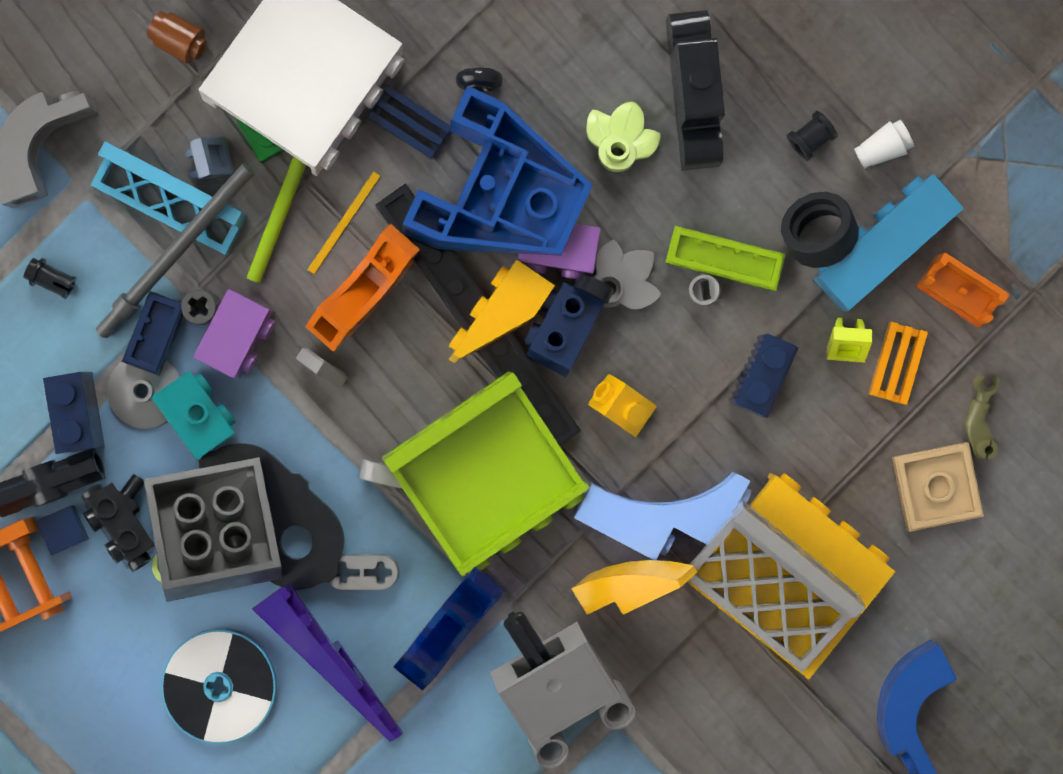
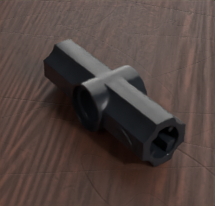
(50, 481)

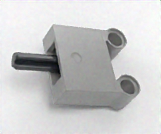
(556, 687)

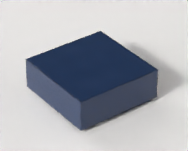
(62, 529)

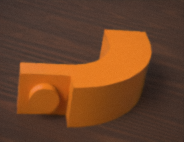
(364, 289)

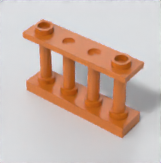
(17, 539)

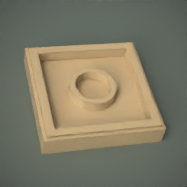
(937, 486)

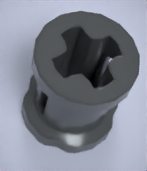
(190, 310)

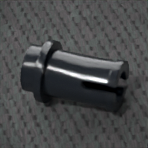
(49, 277)

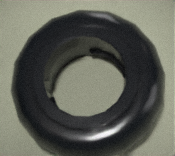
(479, 78)

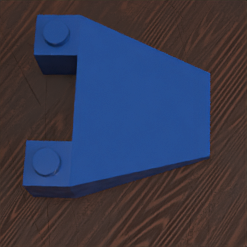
(516, 196)

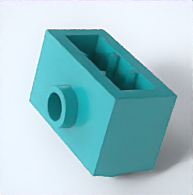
(193, 413)

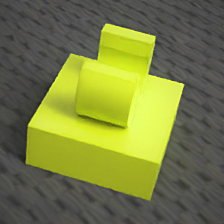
(849, 343)

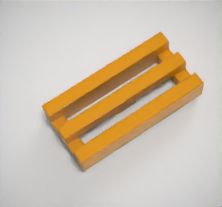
(907, 332)

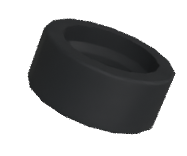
(830, 250)

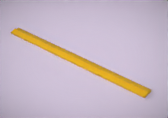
(343, 222)

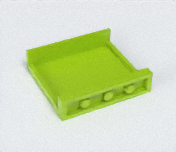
(486, 474)

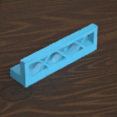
(166, 182)

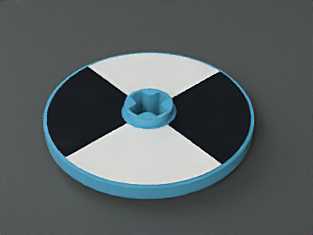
(236, 710)

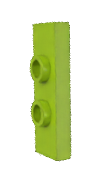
(725, 258)

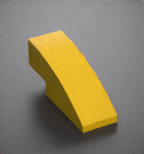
(631, 584)

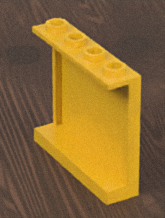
(821, 538)

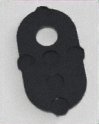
(290, 505)

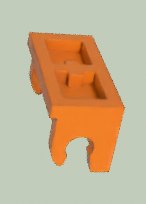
(961, 290)

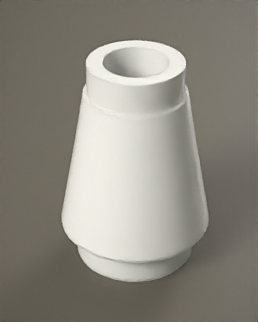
(885, 144)

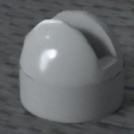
(697, 291)

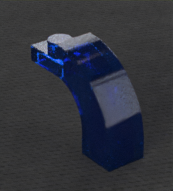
(448, 628)

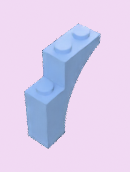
(649, 525)

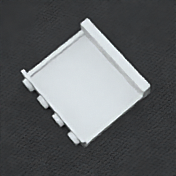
(304, 75)

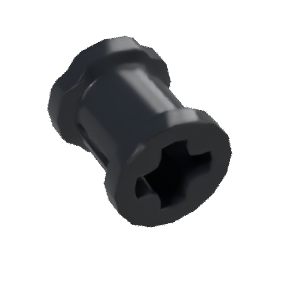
(812, 135)

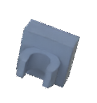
(210, 158)

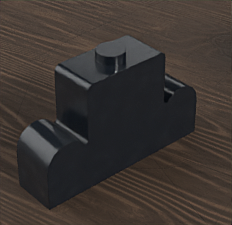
(696, 89)

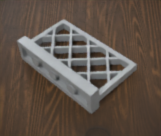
(800, 566)

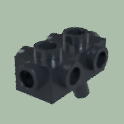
(115, 516)

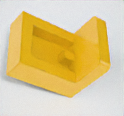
(622, 404)

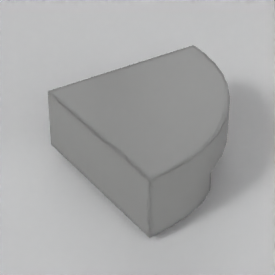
(321, 367)

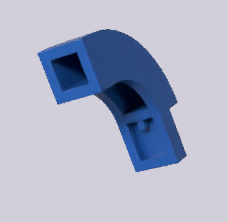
(901, 697)

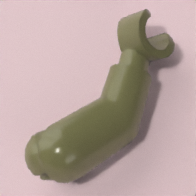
(975, 422)

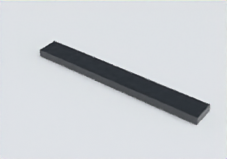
(460, 296)

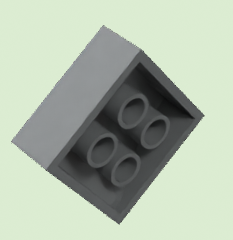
(212, 529)

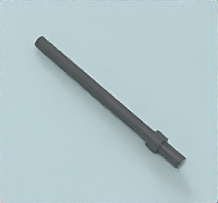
(128, 304)

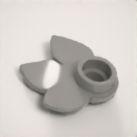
(628, 275)

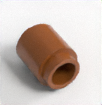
(177, 36)

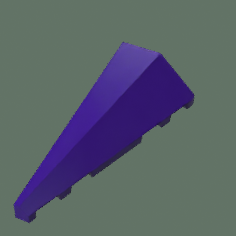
(298, 628)

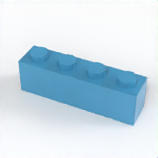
(889, 241)

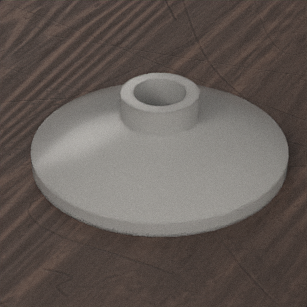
(125, 401)

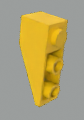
(511, 305)

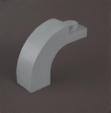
(23, 138)

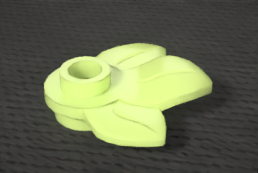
(621, 131)

